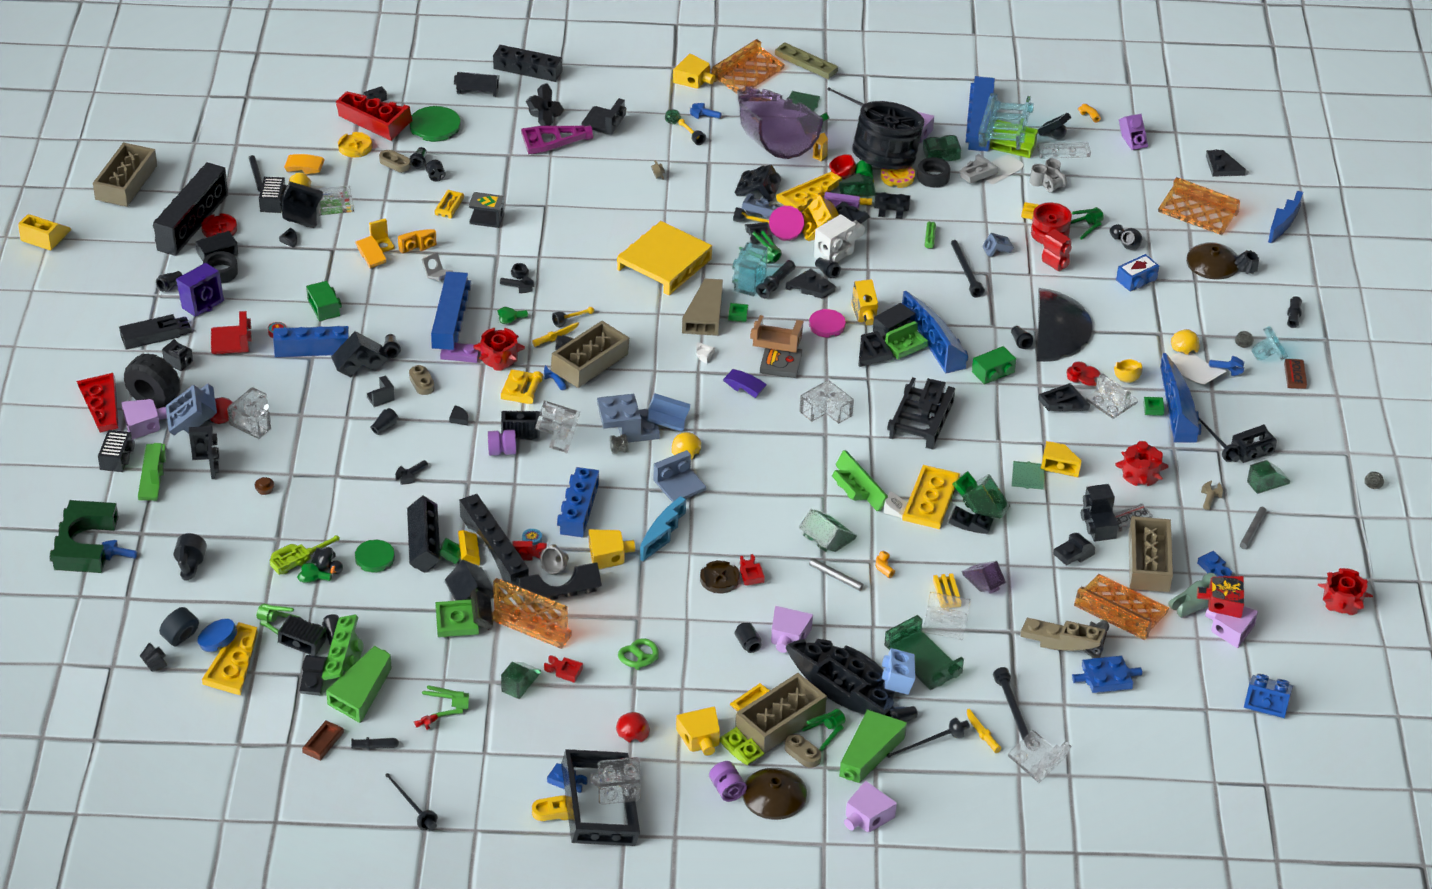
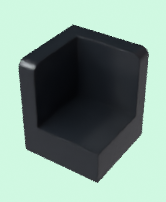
(383, 394)

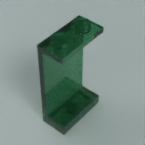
(931, 663)

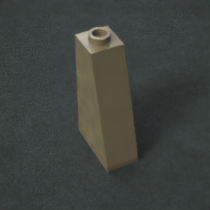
(705, 309)

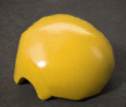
(1185, 341)
(1128, 370)
(686, 441)

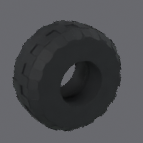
(153, 379)

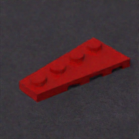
(101, 400)

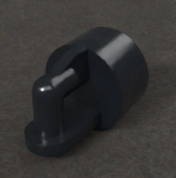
(189, 554)

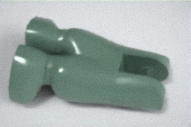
(1187, 601)

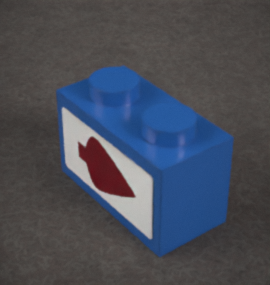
(1137, 272)

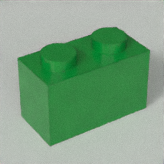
(323, 300)
(993, 365)

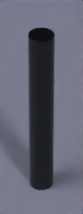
(256, 173)

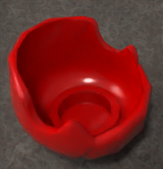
(843, 166)
(222, 412)
(632, 726)

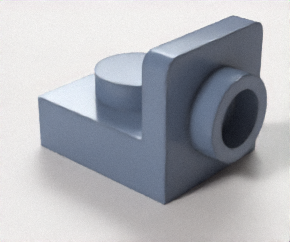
(997, 242)

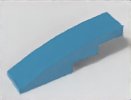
(660, 531)

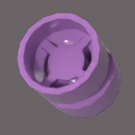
(501, 442)
(727, 781)

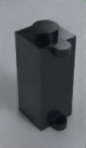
(477, 82)

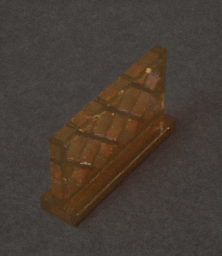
(738, 61)
(1203, 197)
(1117, 613)
(526, 620)

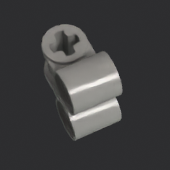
(1048, 175)

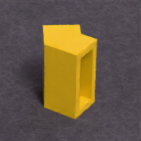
(821, 154)

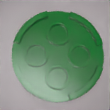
(435, 123)

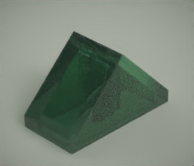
(858, 185)

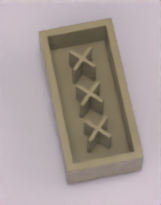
(125, 174)
(589, 354)
(1150, 554)
(781, 712)

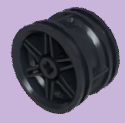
(888, 135)

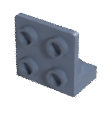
(676, 477)

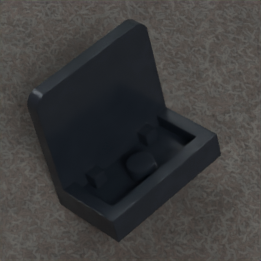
(604, 119)
(762, 178)
(300, 204)
(203, 446)

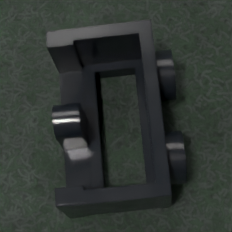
(1250, 450)

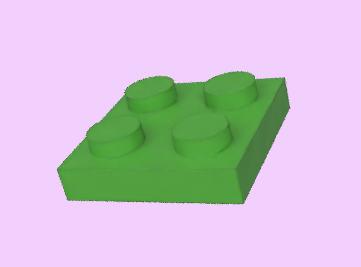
(455, 618)

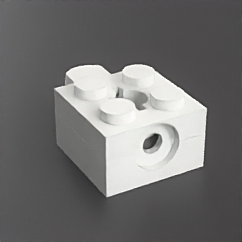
(837, 238)

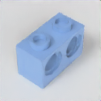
(899, 671)

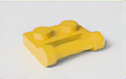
(516, 384)

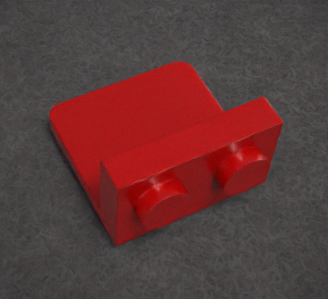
(232, 338)

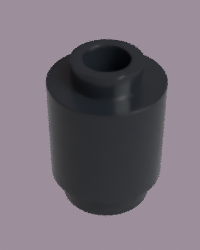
(748, 637)

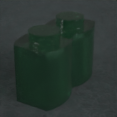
(943, 148)

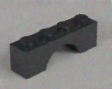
(584, 577)

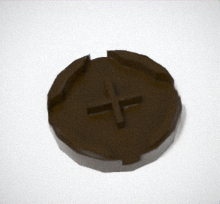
(719, 577)

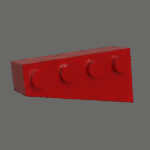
(372, 114)

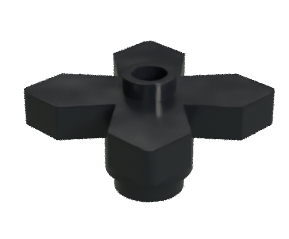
(543, 106)

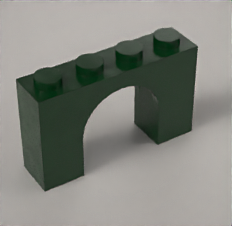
(79, 517)

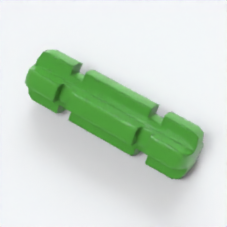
(930, 234)

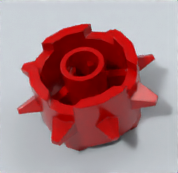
(499, 348)
(1142, 464)
(1345, 591)

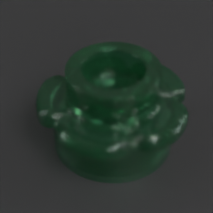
(672, 116)

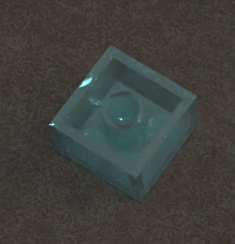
(749, 268)

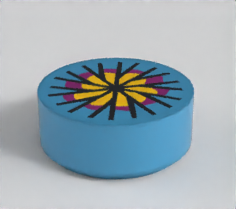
(532, 535)

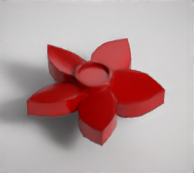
(426, 720)

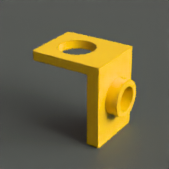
(379, 231)

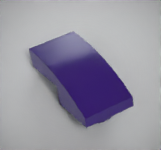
(739, 379)

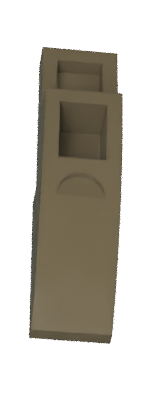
(1058, 637)

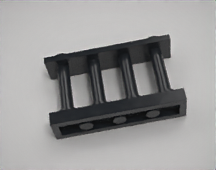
(935, 423)

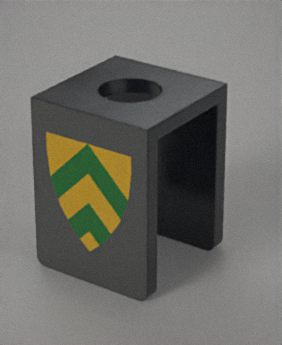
(487, 209)

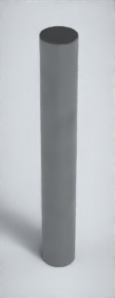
(1253, 527)
(836, 574)

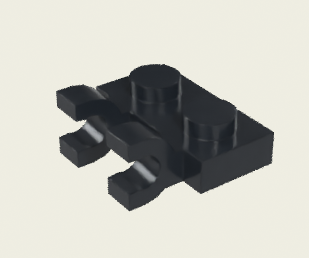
(892, 201)

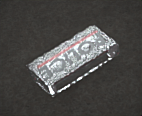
(1124, 517)

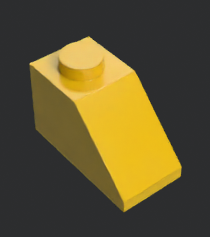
(1060, 459)

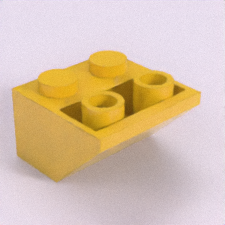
(817, 214)
(41, 232)

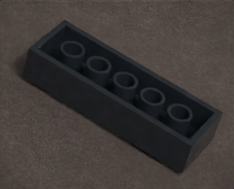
(189, 209)

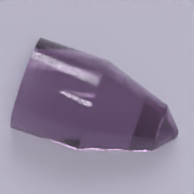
(778, 123)

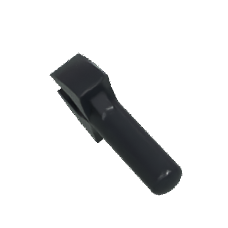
(524, 285)
(408, 474)

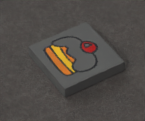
(780, 362)

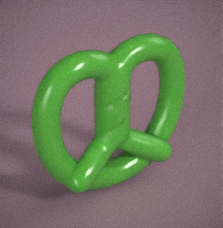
(650, 658)

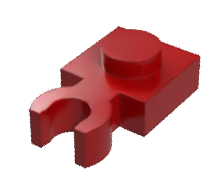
(528, 550)
(751, 572)
(565, 669)

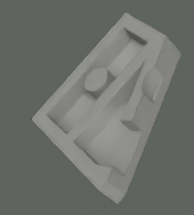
(978, 170)

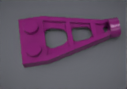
(535, 144)

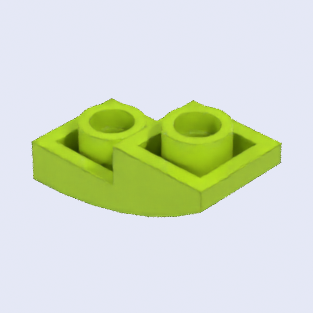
(737, 744)

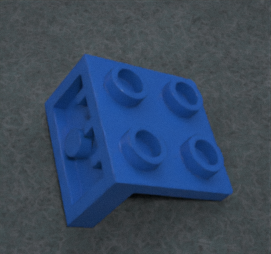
(1268, 695)

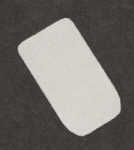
(1006, 166)

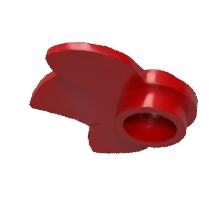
(1081, 372)

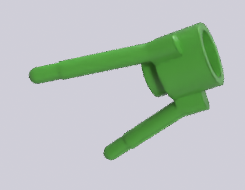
(269, 613)
(459, 699)

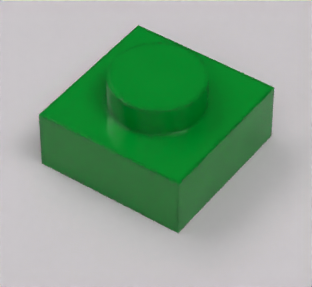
(738, 312)
(1153, 406)
(963, 482)
(450, 550)

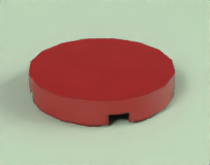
(218, 224)

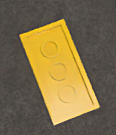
(930, 497)

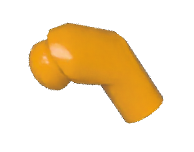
(1085, 108)
(882, 564)

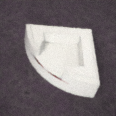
(704, 352)

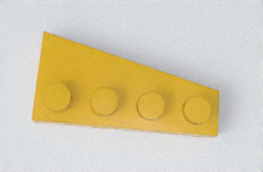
(805, 193)
(232, 662)

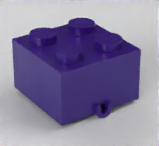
(200, 289)

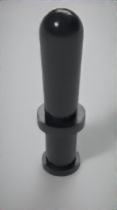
(374, 743)

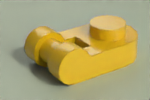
(544, 808)

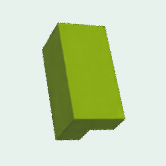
(1010, 146)

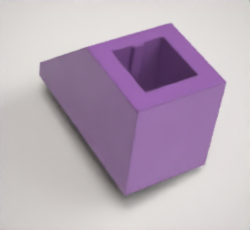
(1133, 131)

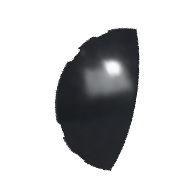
(1061, 326)
(843, 675)

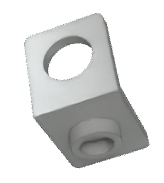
(438, 272)

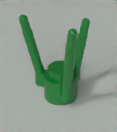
(1093, 216)
(773, 251)
(831, 720)

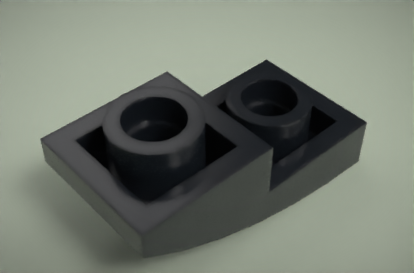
(971, 522)

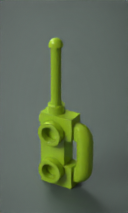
(293, 555)

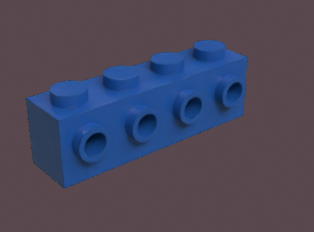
(309, 341)
(578, 502)

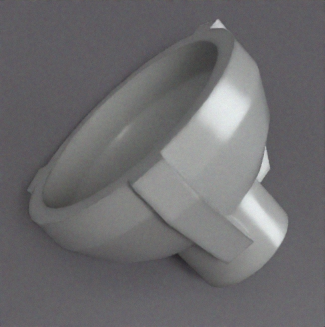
(554, 559)

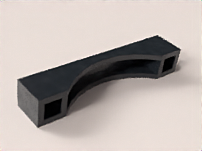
(478, 518)

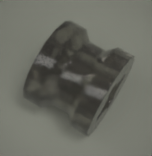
(618, 443)

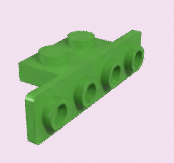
(152, 471)
(857, 482)
(344, 649)

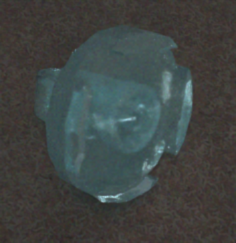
(1269, 346)

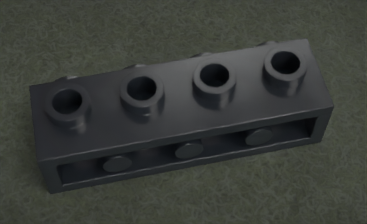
(527, 63)
(423, 534)

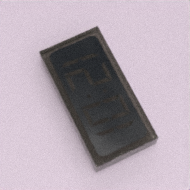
(481, 609)

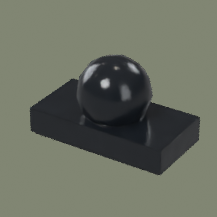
(1055, 126)

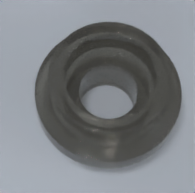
(1244, 339)
(1374, 480)

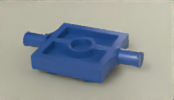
(1107, 674)

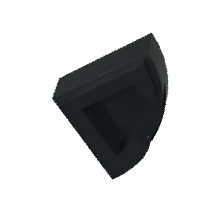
(289, 238)
(458, 416)

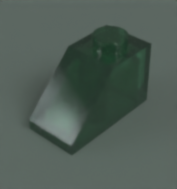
(1266, 476)
(518, 678)

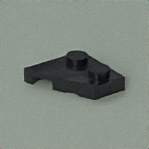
(1223, 164)
(811, 284)
(873, 349)
(1063, 399)

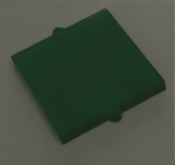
(808, 100)
(1027, 475)

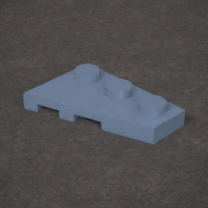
(759, 206)

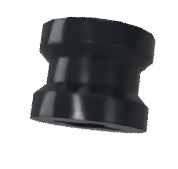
(435, 170)

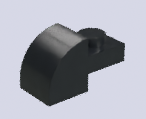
(1074, 549)
(312, 675)

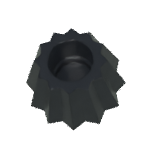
(1247, 262)
(153, 657)

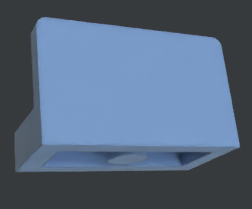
(668, 412)

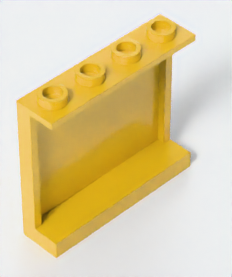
(666, 256)

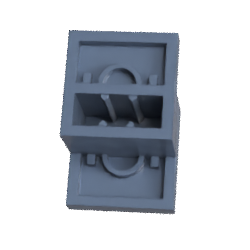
(191, 409)
(623, 413)

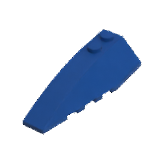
(940, 338)
(1180, 403)

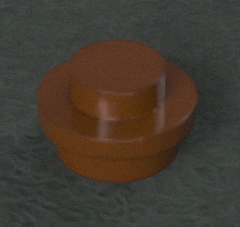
(264, 485)

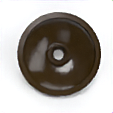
(1212, 261)
(775, 793)

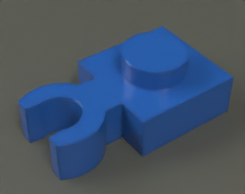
(1214, 564)
(556, 778)

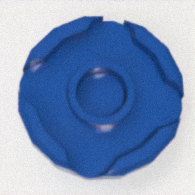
(216, 634)

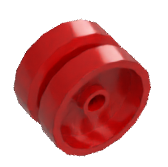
(1050, 217)

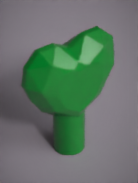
(509, 315)
(312, 573)

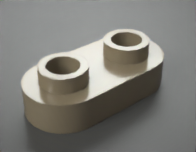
(394, 160)
(421, 380)
(802, 751)

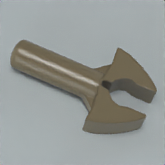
(1217, 492)

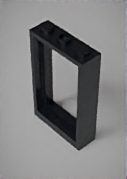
(595, 832)

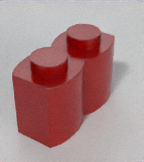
(1056, 250)

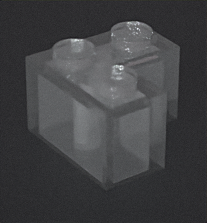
(828, 400)
(251, 413)
(559, 422)

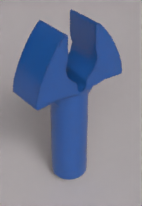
(699, 109)
(1231, 365)
(558, 380)
(111, 549)

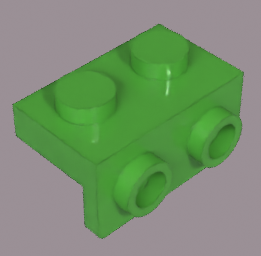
(905, 340)

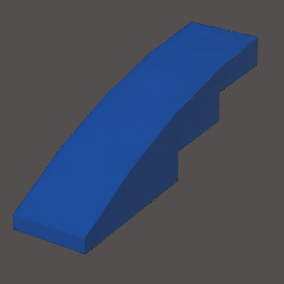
(1285, 217)

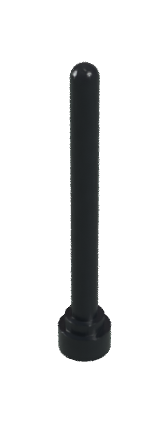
(976, 288)
(1002, 677)

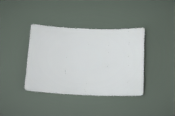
(1195, 368)

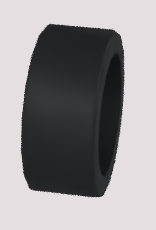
(933, 164)
(223, 258)

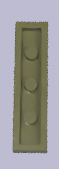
(806, 60)

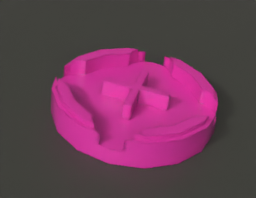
(786, 223)
(827, 323)

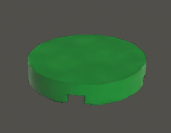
(374, 555)

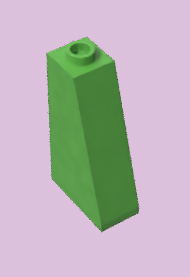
(360, 684)
(871, 744)

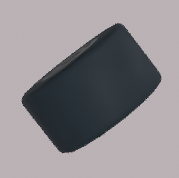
(179, 626)

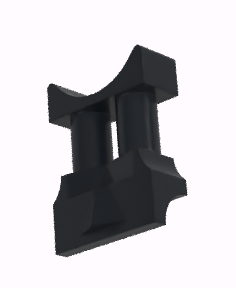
(758, 228)

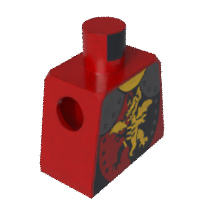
(1224, 595)

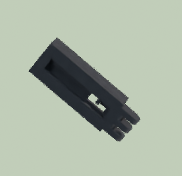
(153, 331)

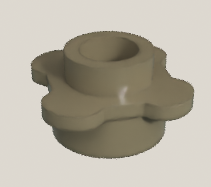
(658, 170)

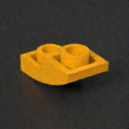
(307, 163)
(417, 239)
(371, 251)

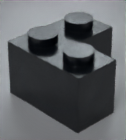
(358, 351)
(1098, 512)

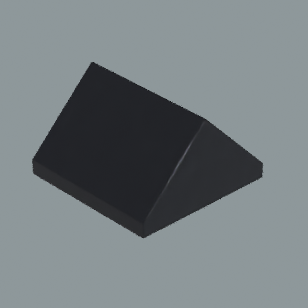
(467, 578)

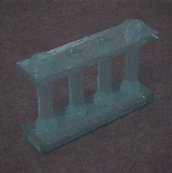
(992, 115)

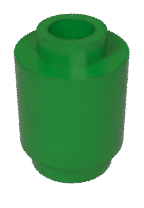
(864, 169)

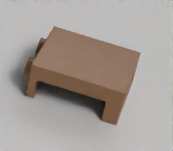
(776, 337)

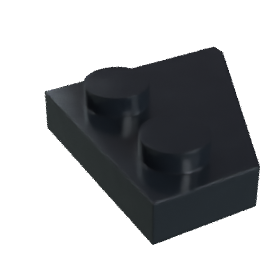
(851, 212)

